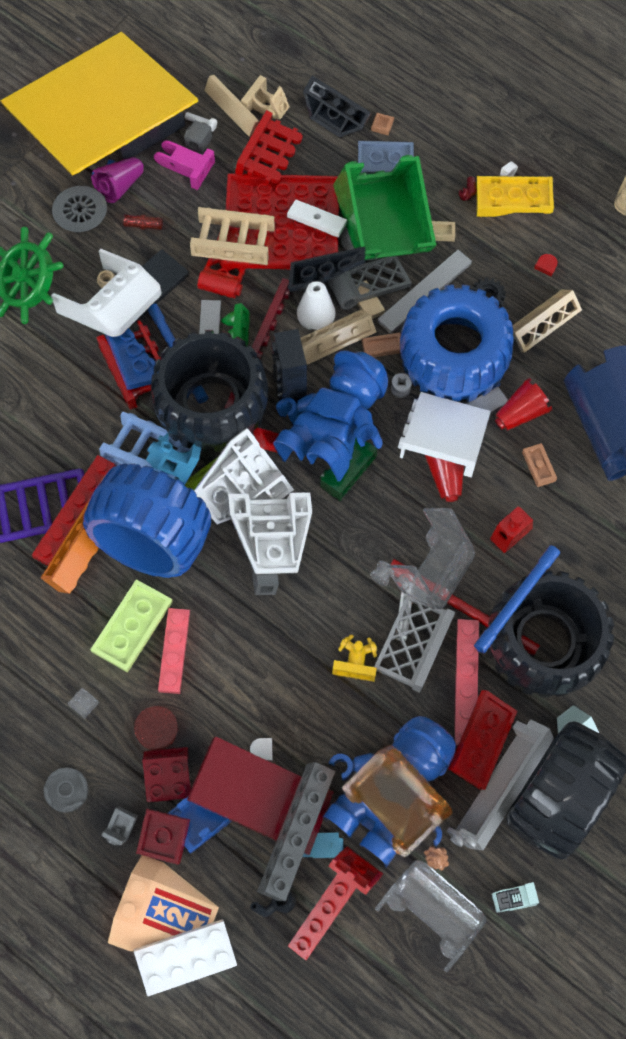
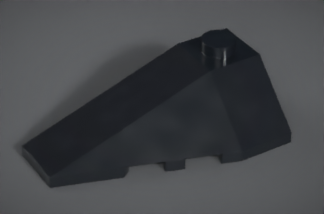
(323, 268)

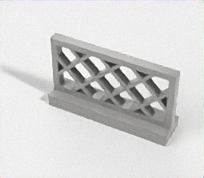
(431, 649)

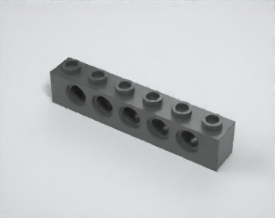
(296, 831)

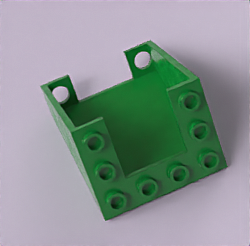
(386, 209)

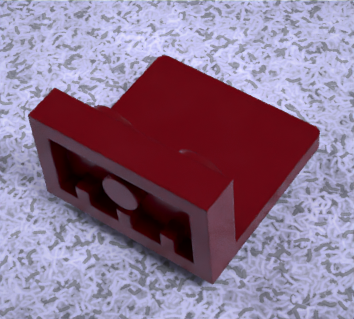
(166, 774)

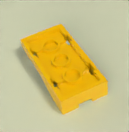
(513, 195)

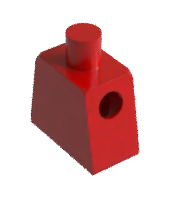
(514, 526)

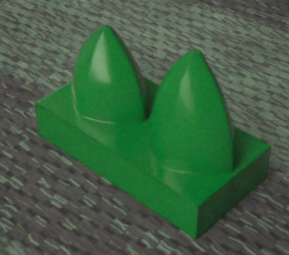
(240, 321)

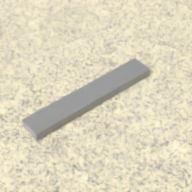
(439, 278)

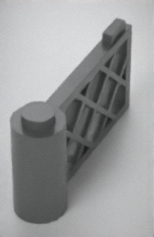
(347, 292)

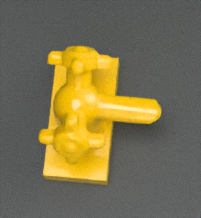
(355, 665)

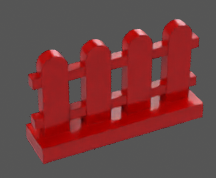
(260, 137)

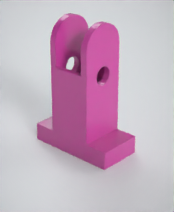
(186, 162)

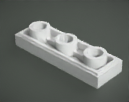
(317, 218)

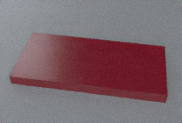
(248, 790)

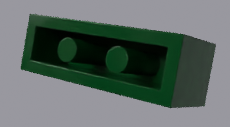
(360, 461)

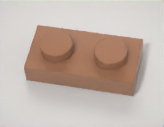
(539, 465)

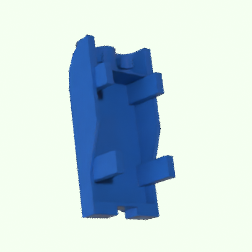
(202, 823)

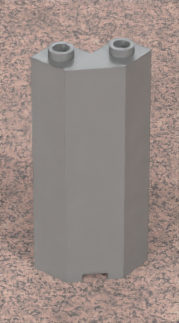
(503, 787)

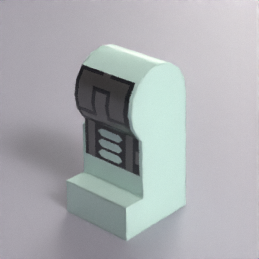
(515, 898)

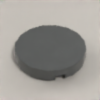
(66, 789)

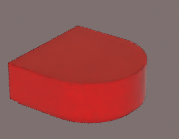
(546, 264)

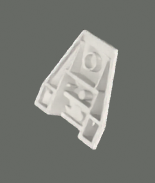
(241, 470)
(272, 530)

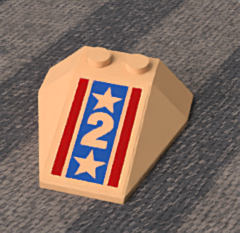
(157, 906)

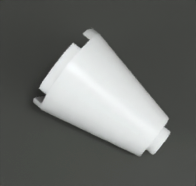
(316, 307)

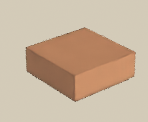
(382, 124)

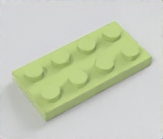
(131, 625)

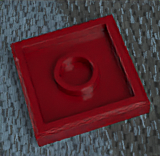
(163, 836)

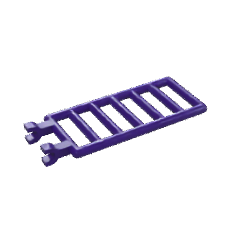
(40, 482)

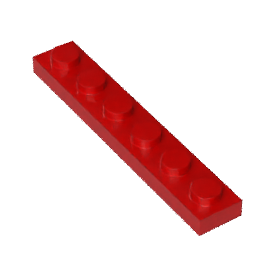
(72, 509)

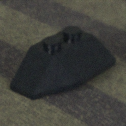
(334, 109)

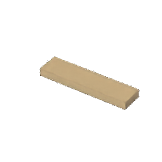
(231, 105)

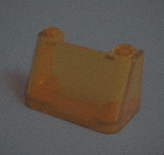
(398, 799)

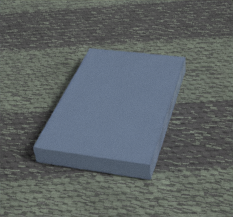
(382, 154)

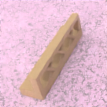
(543, 312)
(337, 335)

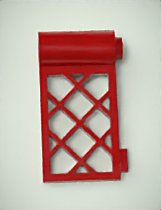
(220, 280)

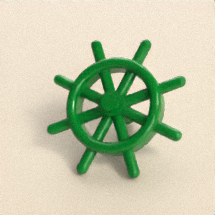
(26, 275)

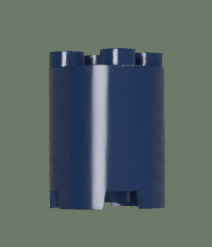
(601, 406)

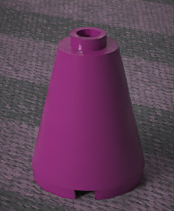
(116, 178)

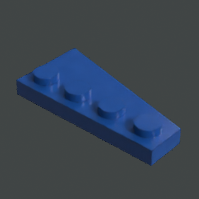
(131, 360)

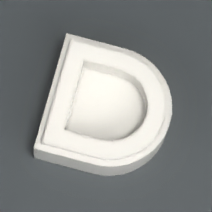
(509, 169)
(263, 748)

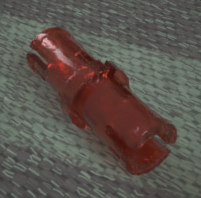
(143, 222)

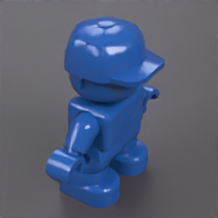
(335, 415)
(427, 749)

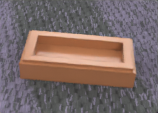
(382, 345)

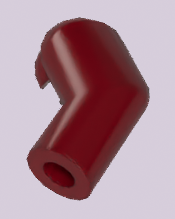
(470, 191)

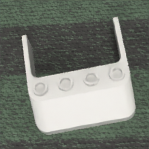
(118, 301)

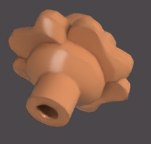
(436, 857)

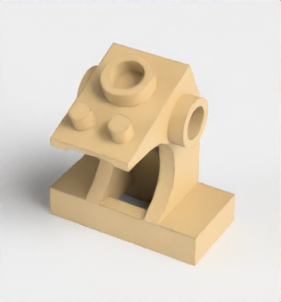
(258, 96)

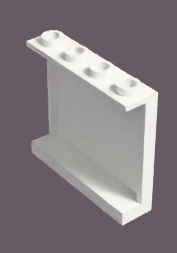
(445, 430)

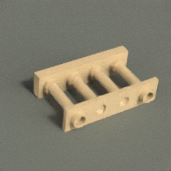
(227, 250)

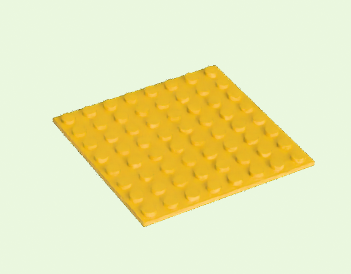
(98, 102)

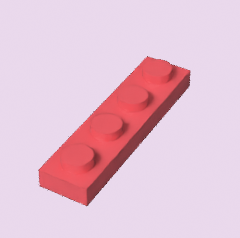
(174, 651)

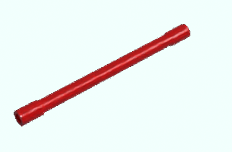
(529, 645)

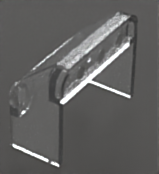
(444, 565)
(438, 907)

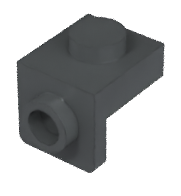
(119, 826)

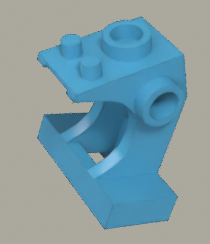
(163, 450)

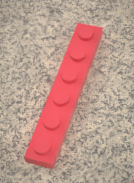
(466, 674)

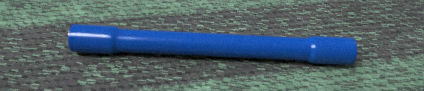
(159, 319)
(490, 634)

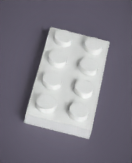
(185, 957)

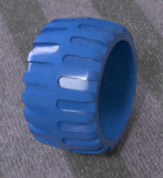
(450, 373)
(147, 520)

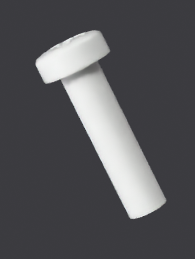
(212, 122)

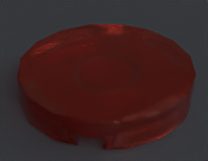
(156, 728)

